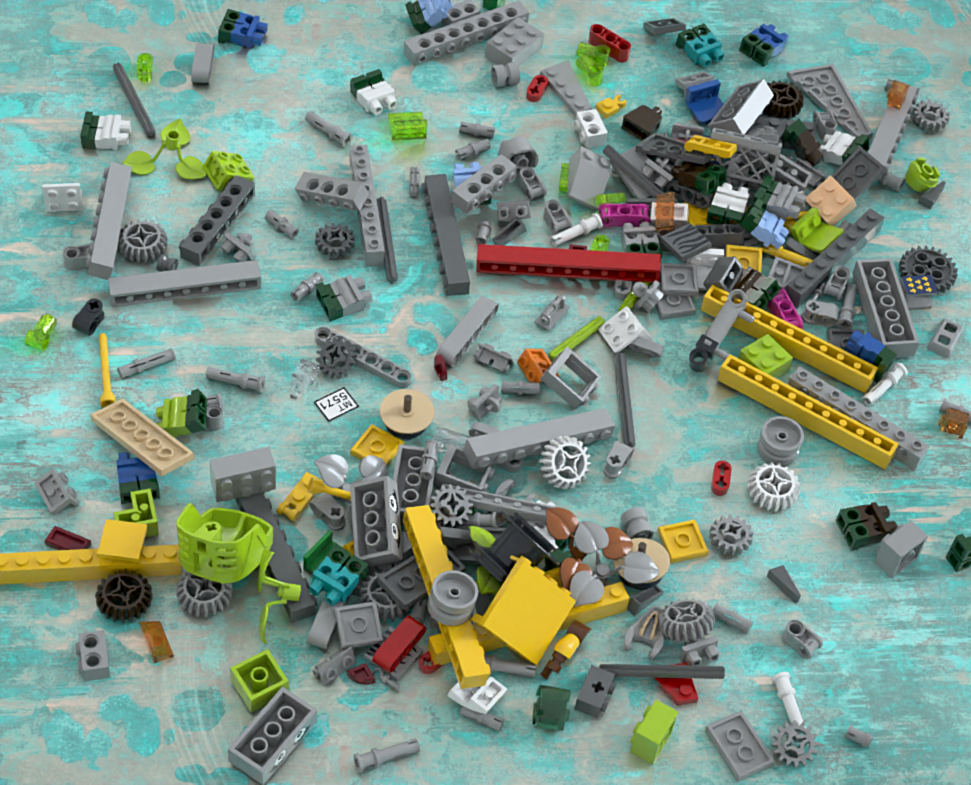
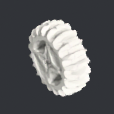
(575, 464)
(770, 483)

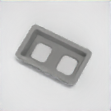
(941, 349)

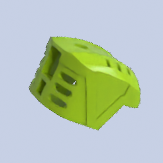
(221, 543)

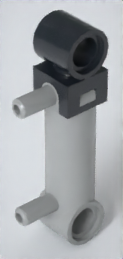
(709, 343)

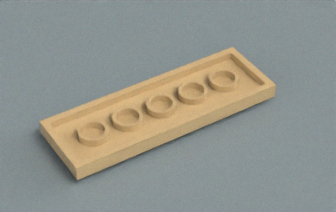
(142, 437)

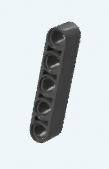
(717, 234)

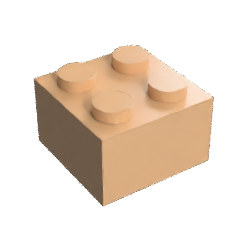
(831, 201)

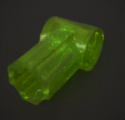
(598, 54)
(592, 70)
(40, 335)

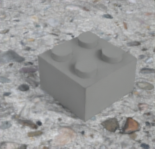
(900, 548)

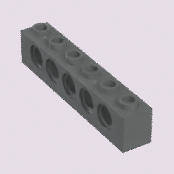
(217, 220)

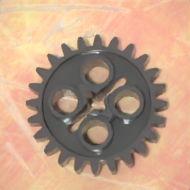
(929, 263)

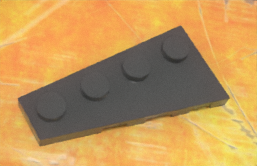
(671, 148)

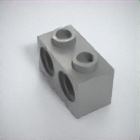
(461, 12)
(94, 655)

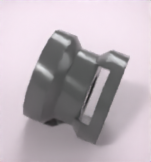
(166, 263)

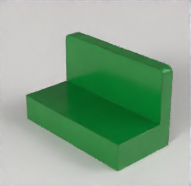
(318, 553)

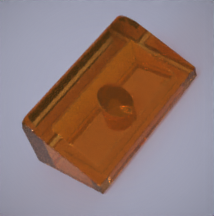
(665, 211)
(156, 640)

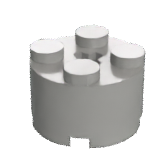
(519, 152)

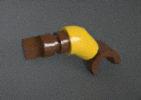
(566, 647)

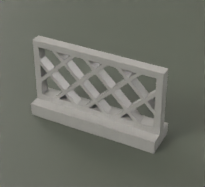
(750, 143)

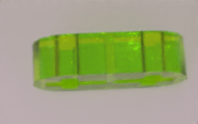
(148, 67)
(563, 183)
(610, 198)
(603, 239)

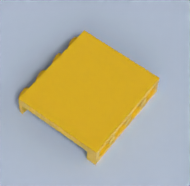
(526, 611)

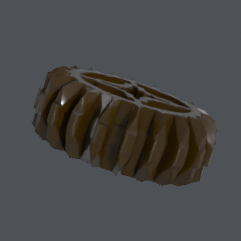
(786, 100)
(112, 602)

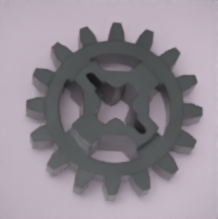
(334, 240)
(337, 350)

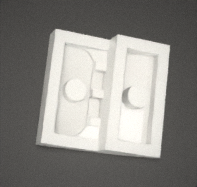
(478, 698)

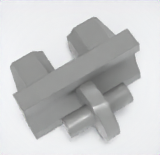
(685, 132)
(664, 177)
(513, 209)
(232, 243)
(648, 297)
(488, 401)
(693, 651)

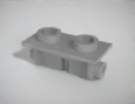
(818, 176)
(552, 313)
(487, 353)
(339, 663)

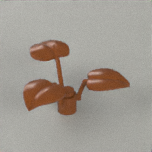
(562, 524)

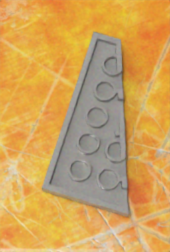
(830, 93)

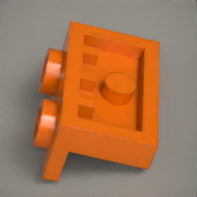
(534, 364)

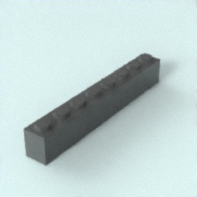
(446, 235)
(835, 255)
(282, 564)

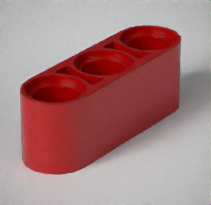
(618, 46)
(399, 644)

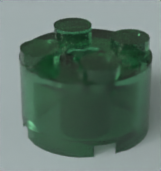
(550, 708)

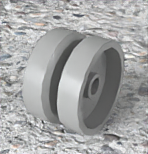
(780, 440)
(452, 598)

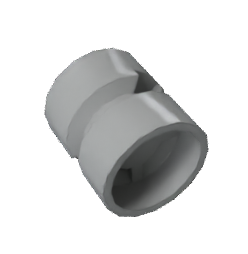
(505, 74)
(637, 523)

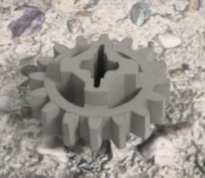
(931, 115)
(458, 502)
(731, 534)
(799, 752)

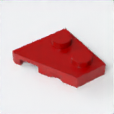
(679, 689)

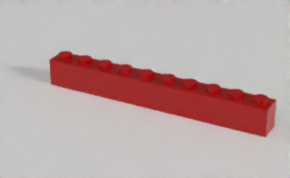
(568, 263)

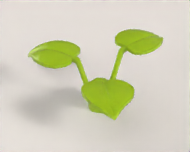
(173, 137)
(486, 581)
(285, 591)

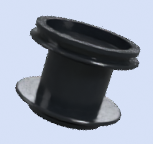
(516, 540)

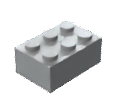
(514, 43)
(243, 474)

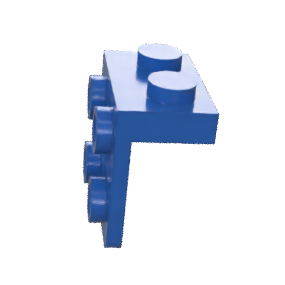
(704, 100)

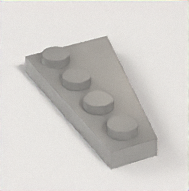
(567, 87)

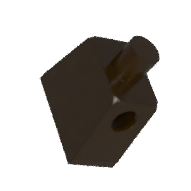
(642, 121)

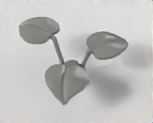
(333, 471)
(589, 588)

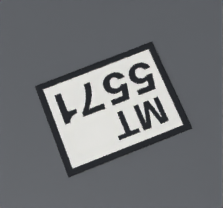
(336, 404)

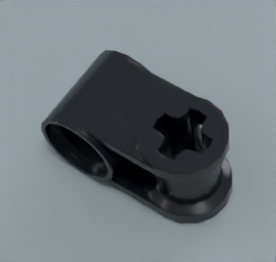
(89, 317)

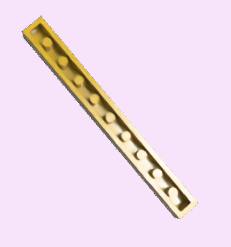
(797, 342)
(808, 411)
(432, 560)
(84, 565)
(613, 602)

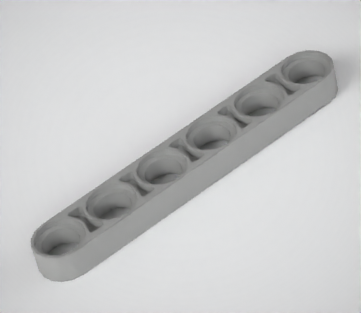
(380, 362)

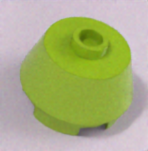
(921, 175)

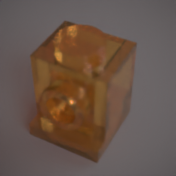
(897, 94)
(954, 422)

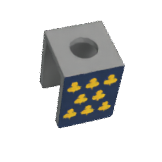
(917, 291)

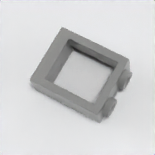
(580, 368)
(457, 455)

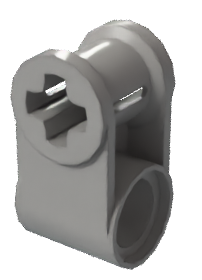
(825, 123)
(531, 183)
(556, 216)
(75, 257)
(836, 285)
(822, 313)
(214, 413)
(617, 459)
(329, 511)
(802, 639)

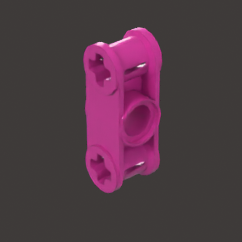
(623, 213)
(784, 309)

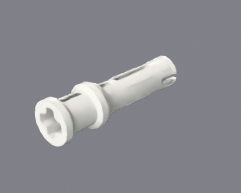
(583, 227)
(888, 380)
(787, 695)

